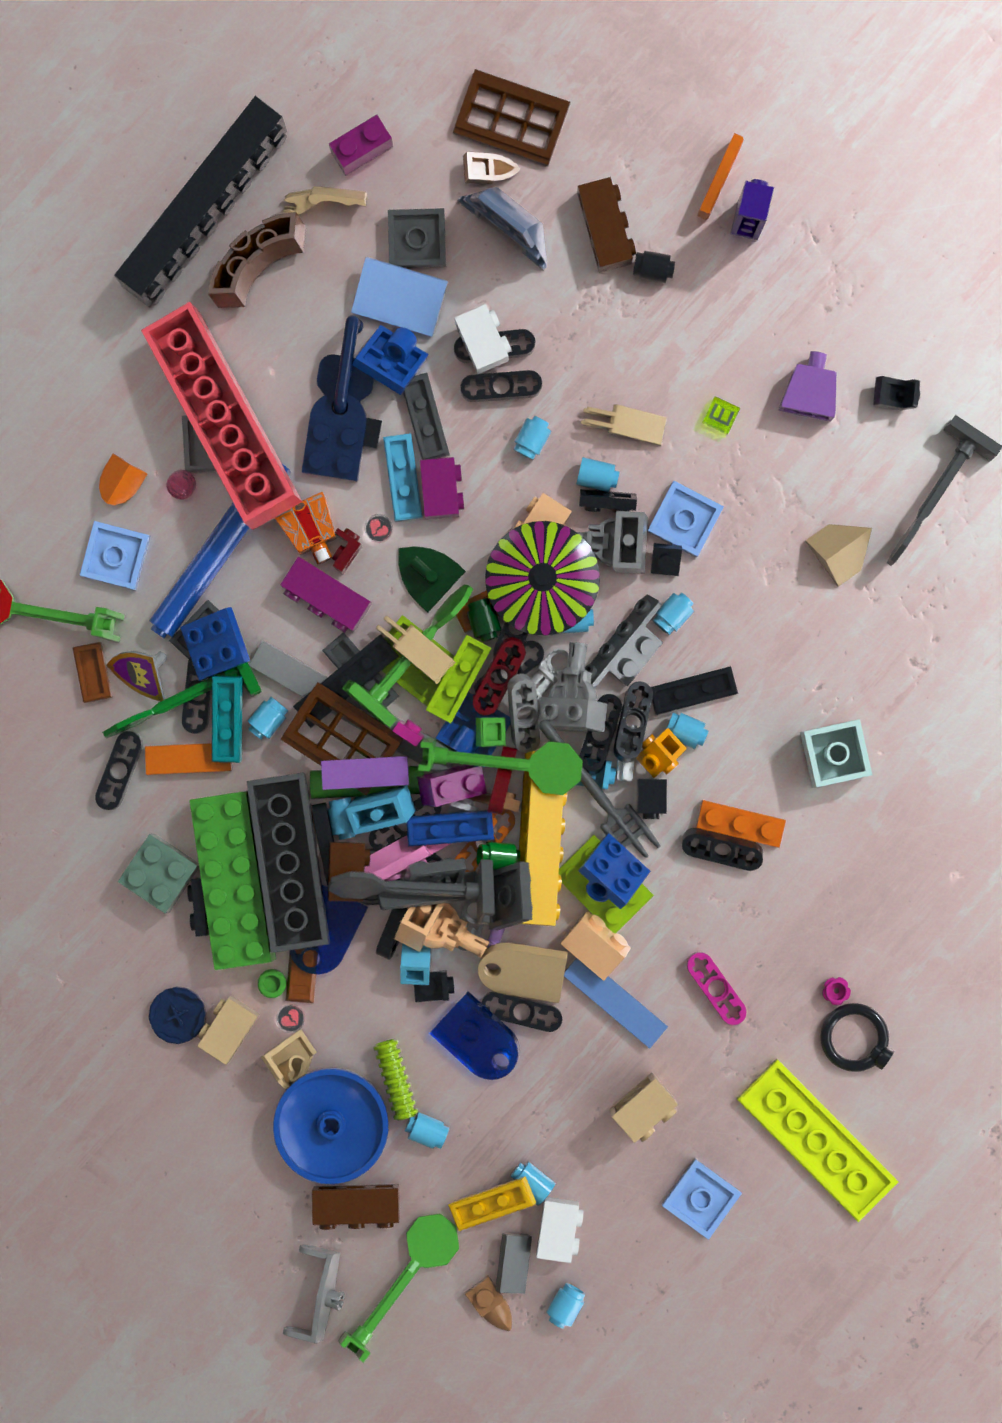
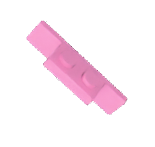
(397, 856)

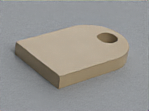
(524, 971)

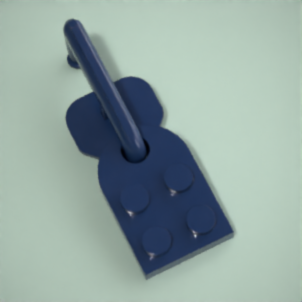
(332, 439)

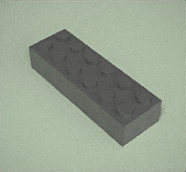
(288, 862)

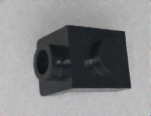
(896, 393)

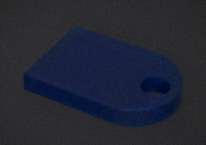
(343, 923)
(476, 1037)

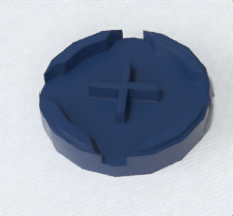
(177, 1015)

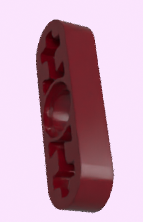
(502, 654)
(501, 783)

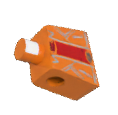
(310, 527)

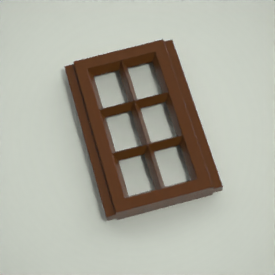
(520, 93)
(343, 709)

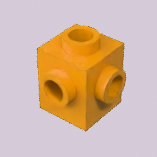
(657, 757)

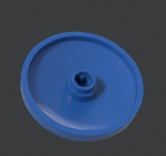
(330, 1125)

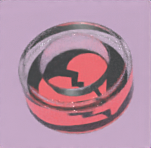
(378, 528)
(290, 1018)

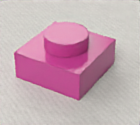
(409, 731)

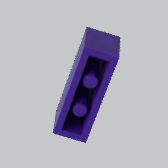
(752, 209)

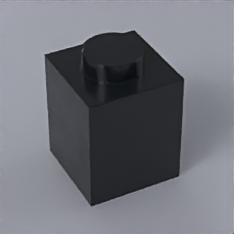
(651, 798)

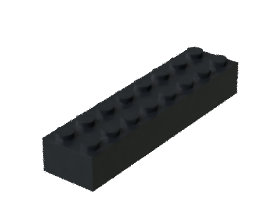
(202, 202)

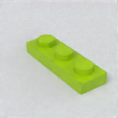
(458, 679)

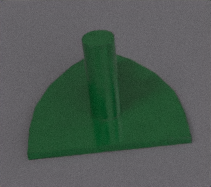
(427, 574)

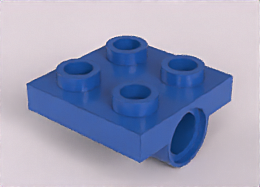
(391, 358)
(215, 643)
(462, 731)
(613, 872)

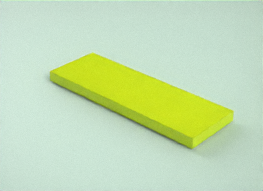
(817, 1140)

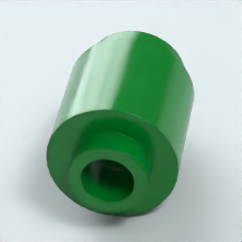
(501, 854)

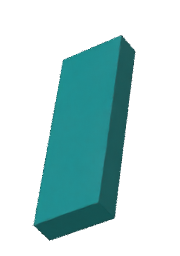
(227, 719)

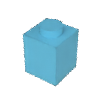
(415, 966)

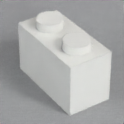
(482, 338)
(558, 1230)

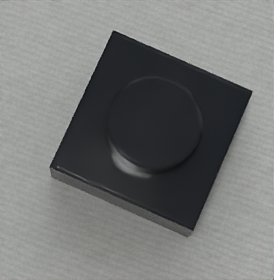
(666, 559)

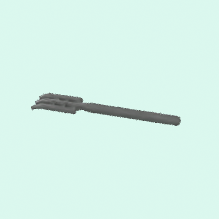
(614, 815)

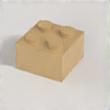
(644, 1108)

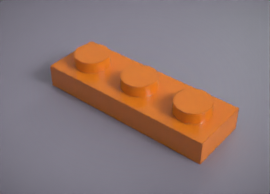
(740, 823)

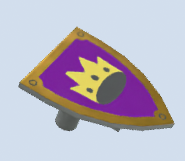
(139, 672)

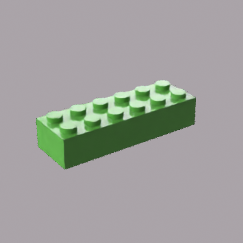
(231, 880)

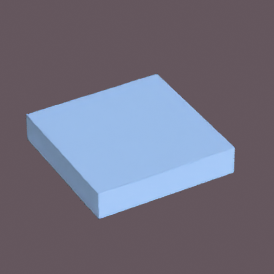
(685, 518)
(115, 555)
(701, 1198)

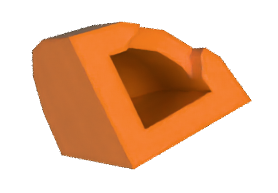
(120, 480)

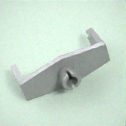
(326, 1297)

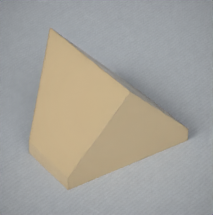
(840, 550)
(290, 1059)

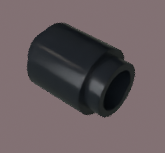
(653, 266)

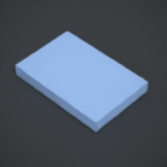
(399, 296)

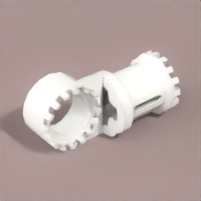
(546, 670)

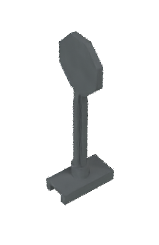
(970, 441)
(364, 884)

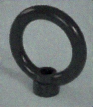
(879, 1055)

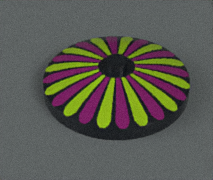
(542, 578)

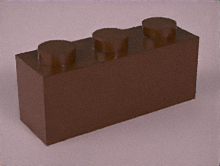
(606, 224)
(355, 1206)

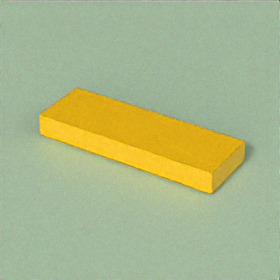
(492, 1203)

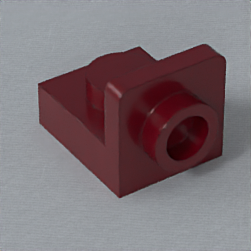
(345, 555)

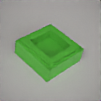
(490, 732)

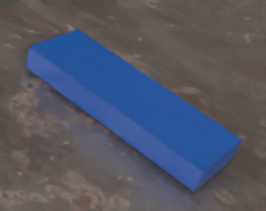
(450, 828)

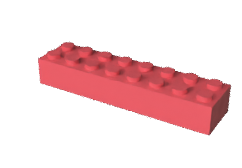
(221, 416)

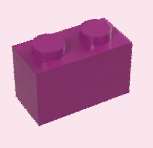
(361, 145)
(440, 488)
(451, 785)

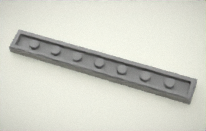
(303, 679)

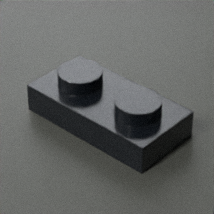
(596, 500)
(198, 919)

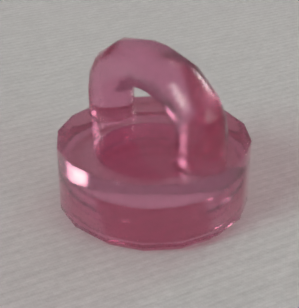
(181, 484)

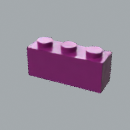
(325, 595)

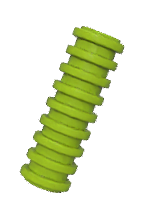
(395, 1079)

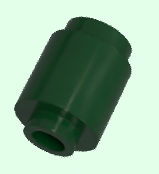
(483, 620)

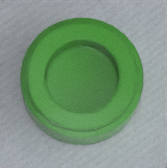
(272, 983)

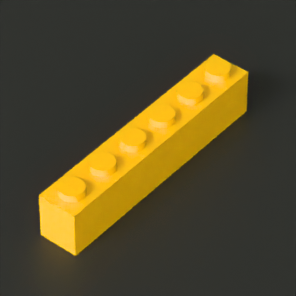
(540, 847)

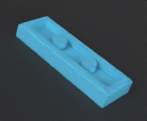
(403, 477)

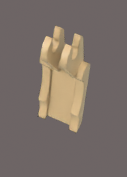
(310, 197)
(629, 423)
(419, 650)

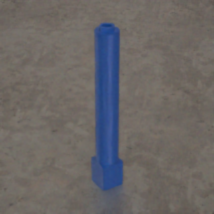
(200, 572)

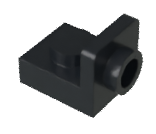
(438, 989)

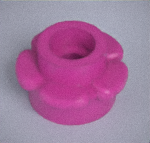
(842, 995)

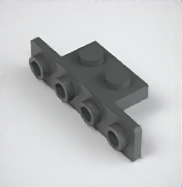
(629, 646)
(444, 871)

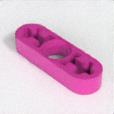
(722, 1010)

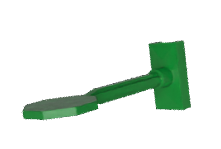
(244, 671)

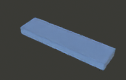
(617, 1003)

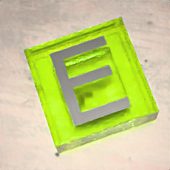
(721, 415)

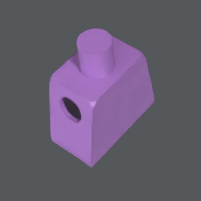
(811, 390)

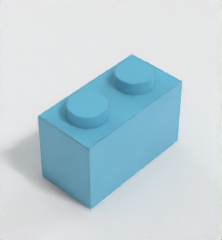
(380, 809)

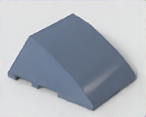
(511, 219)

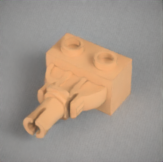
(437, 928)

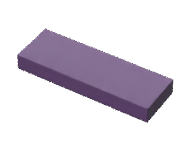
(365, 772)

